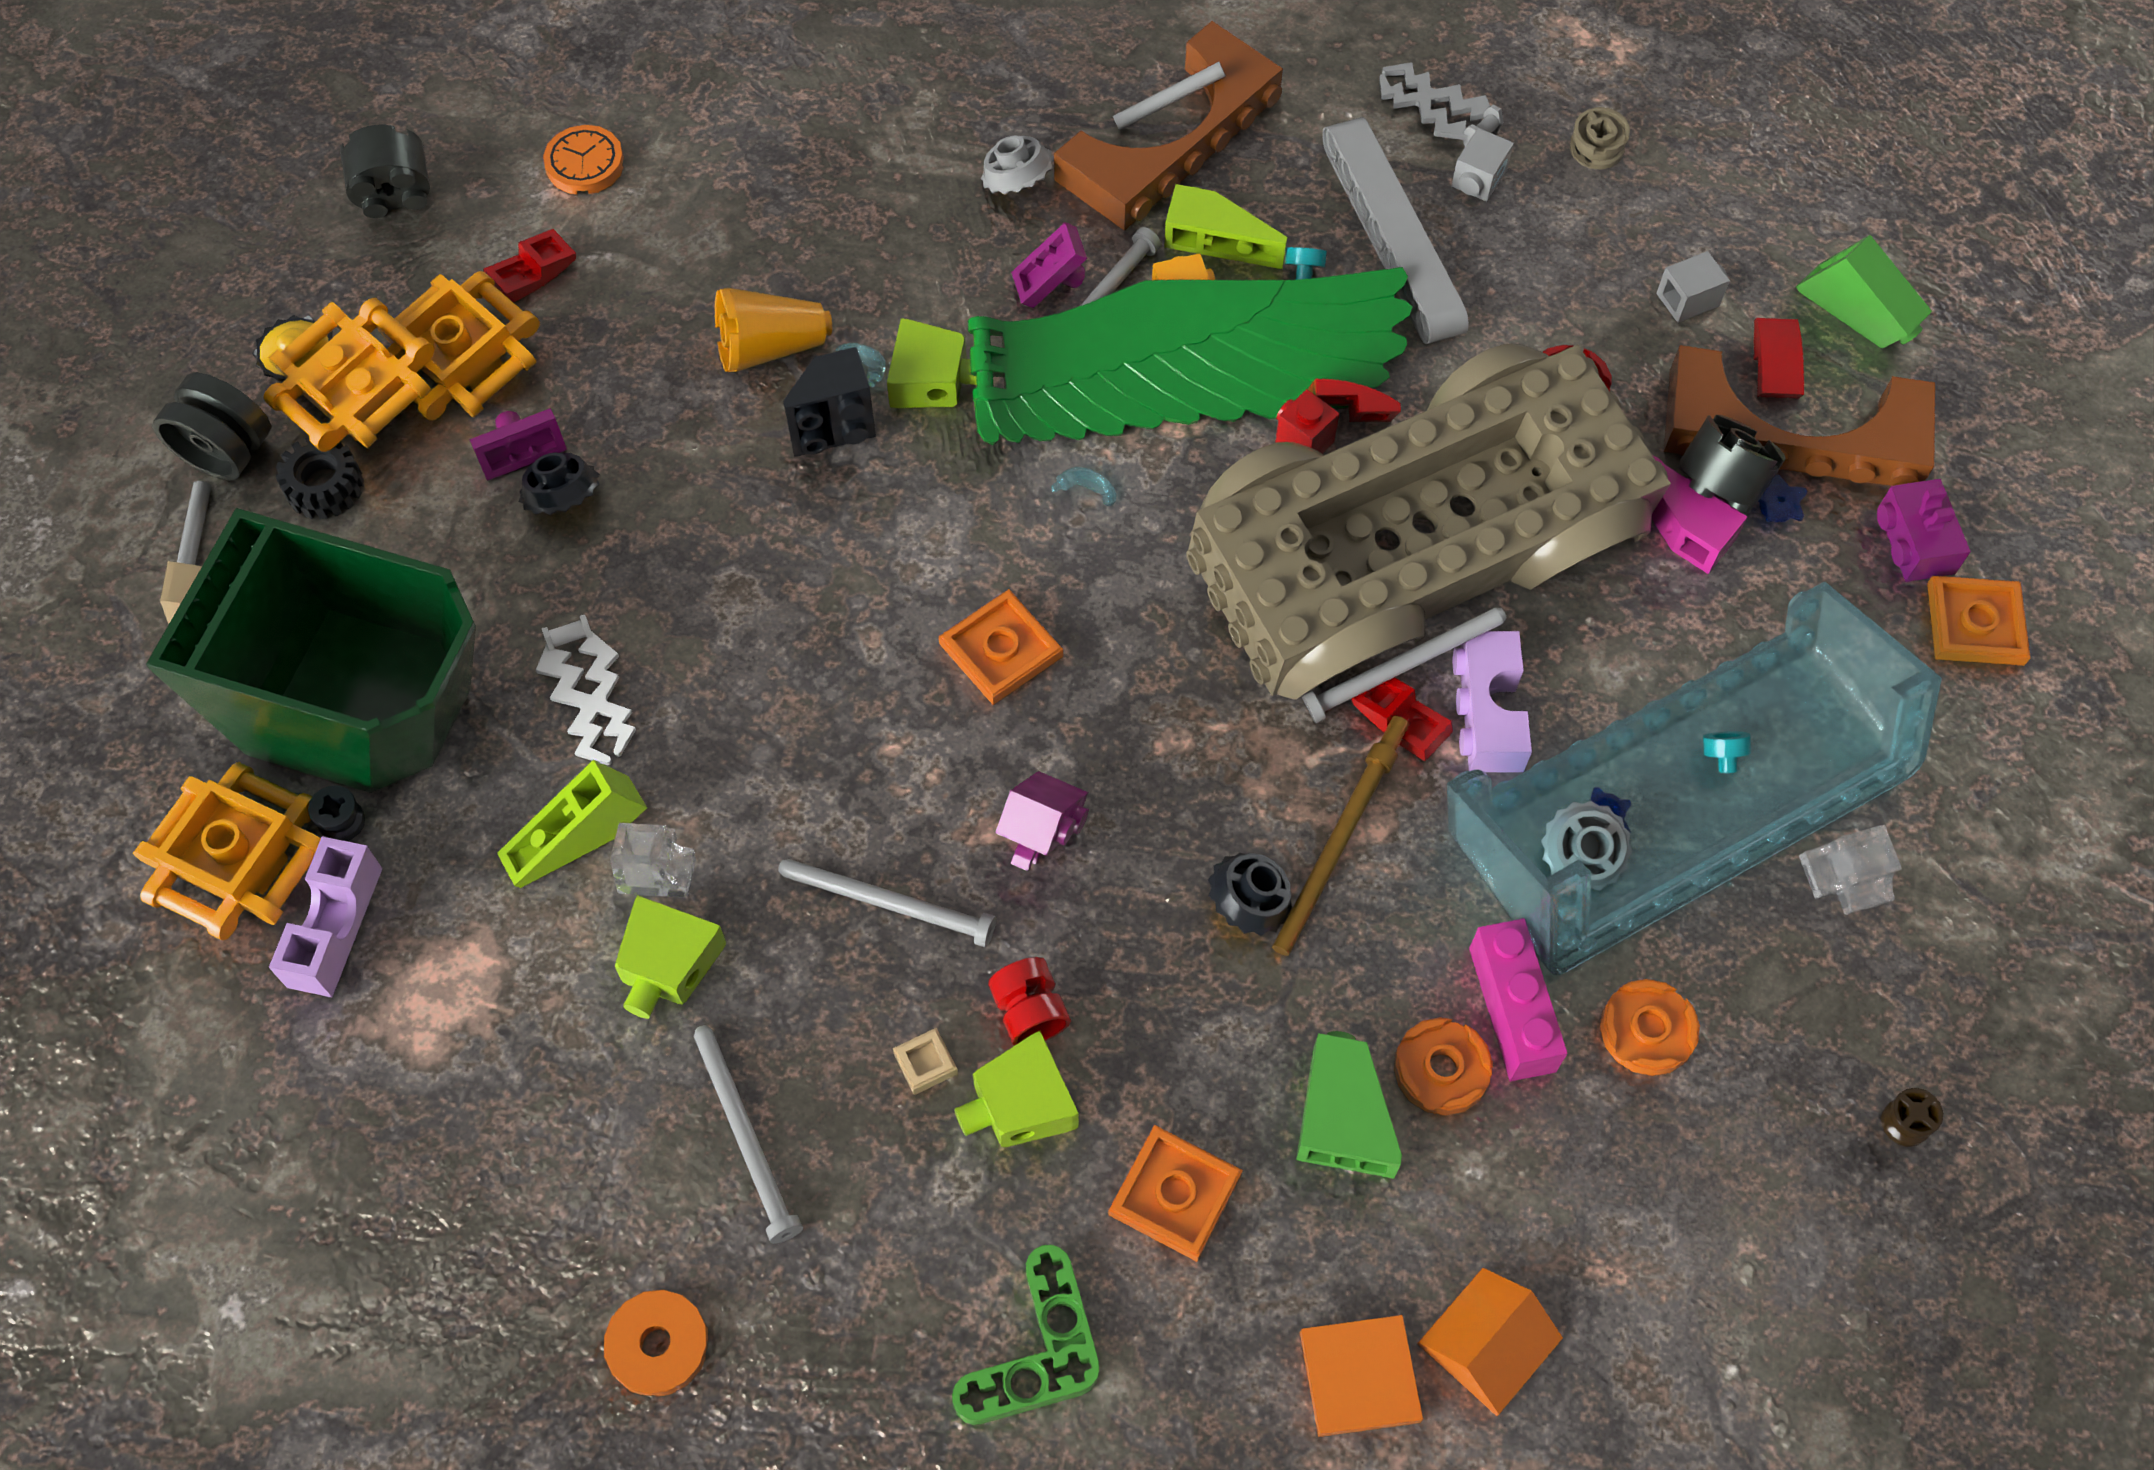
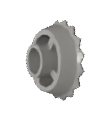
(1016, 164)
(1588, 835)

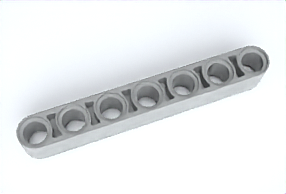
(1395, 229)

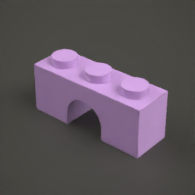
(1492, 736)
(341, 887)

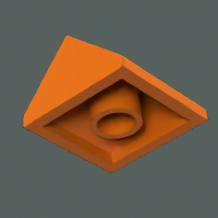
(1492, 1338)

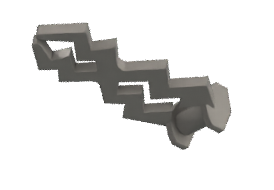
(1426, 96)

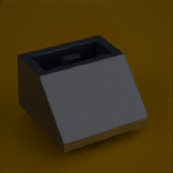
(830, 404)

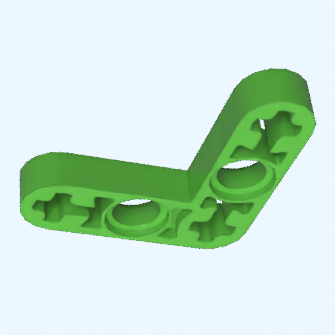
(1058, 1350)

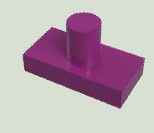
(1050, 264)
(517, 442)

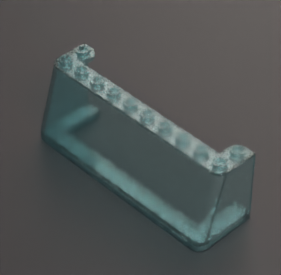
(1831, 726)

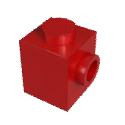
(1307, 422)

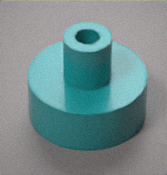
(1305, 260)
(1727, 747)

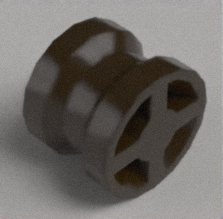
(1920, 1108)

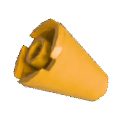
(766, 327)

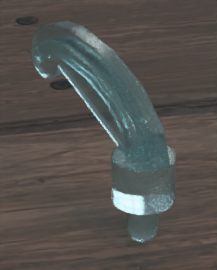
(870, 358)
(1087, 479)

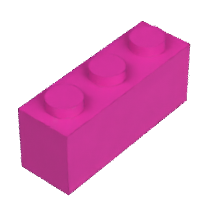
(1517, 1000)

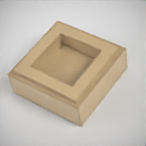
(925, 1061)

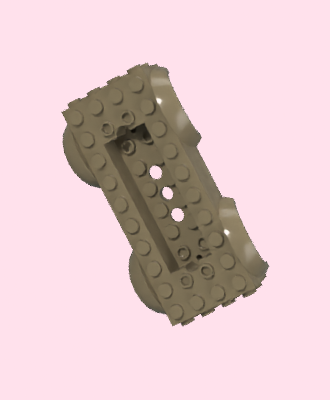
(1510, 429)

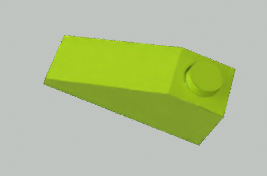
(1219, 228)
(572, 823)

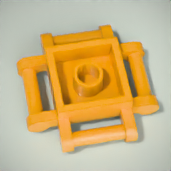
(466, 342)
(350, 376)
(229, 849)

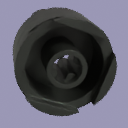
(384, 170)
(1730, 462)

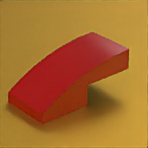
(536, 264)
(1779, 358)
(1363, 402)
(1395, 698)

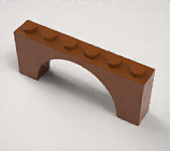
(1129, 180)
(1886, 450)

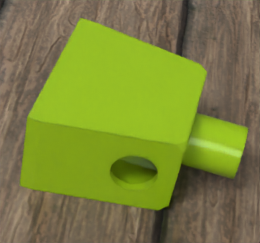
(927, 367)
(664, 955)
(1020, 1096)

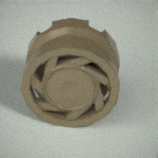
(1600, 137)

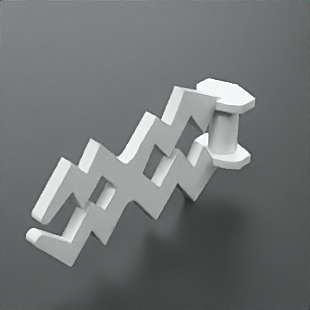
(591, 705)

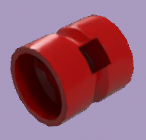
(1027, 996)

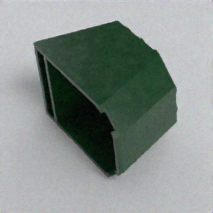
(321, 652)

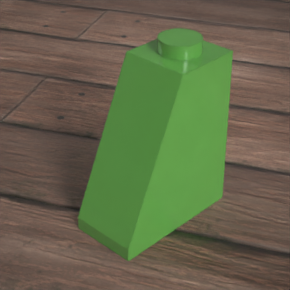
(1867, 294)
(1346, 1110)

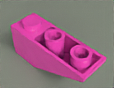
(1696, 525)

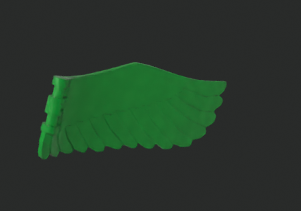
(1183, 352)

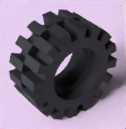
(323, 497)

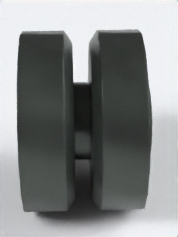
(212, 426)

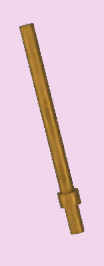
(1378, 761)

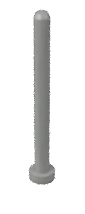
(1145, 243)
(1416, 656)
(980, 928)
(782, 1224)

